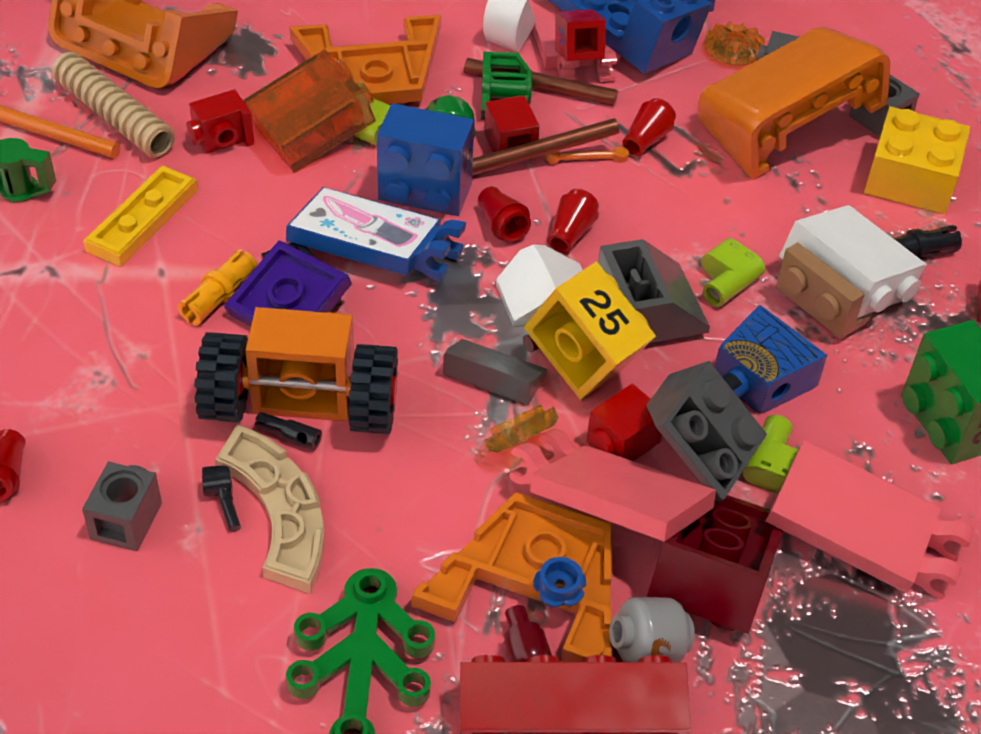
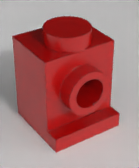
(220, 122)

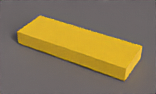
(140, 216)

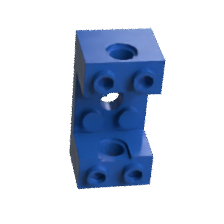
(648, 30)

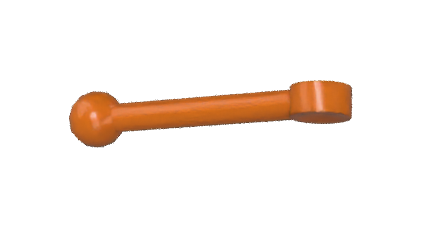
(619, 154)

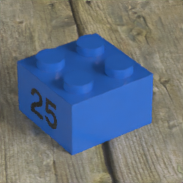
(425, 159)

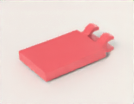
(544, 37)
(611, 486)
(868, 522)

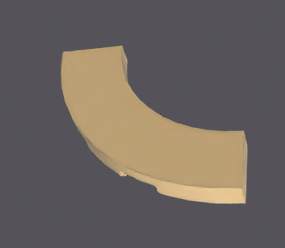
(290, 504)

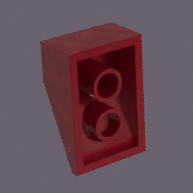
(719, 564)

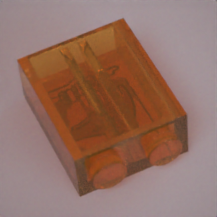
(311, 109)

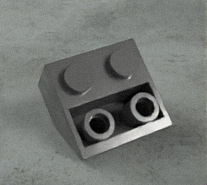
(655, 288)
(706, 425)

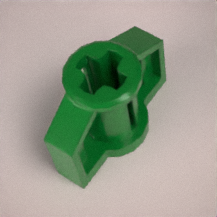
(504, 84)
(15, 170)

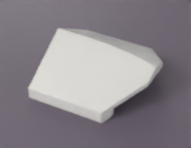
(532, 279)

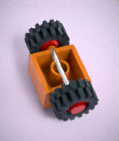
(299, 369)

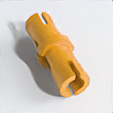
(217, 287)

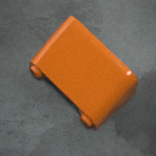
(140, 38)
(789, 88)

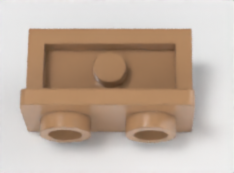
(821, 291)

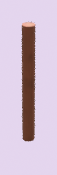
(554, 84)
(545, 146)

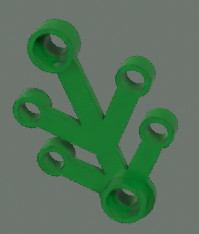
(362, 648)

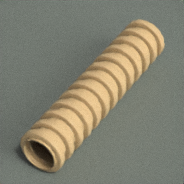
(113, 104)

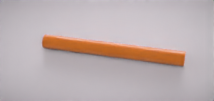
(59, 132)

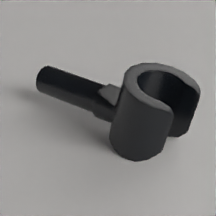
(216, 482)

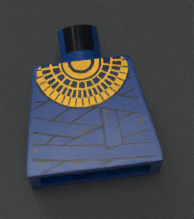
(768, 362)

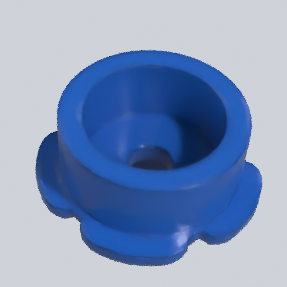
(560, 571)

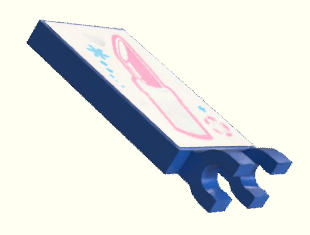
(376, 233)

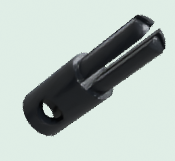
(290, 430)

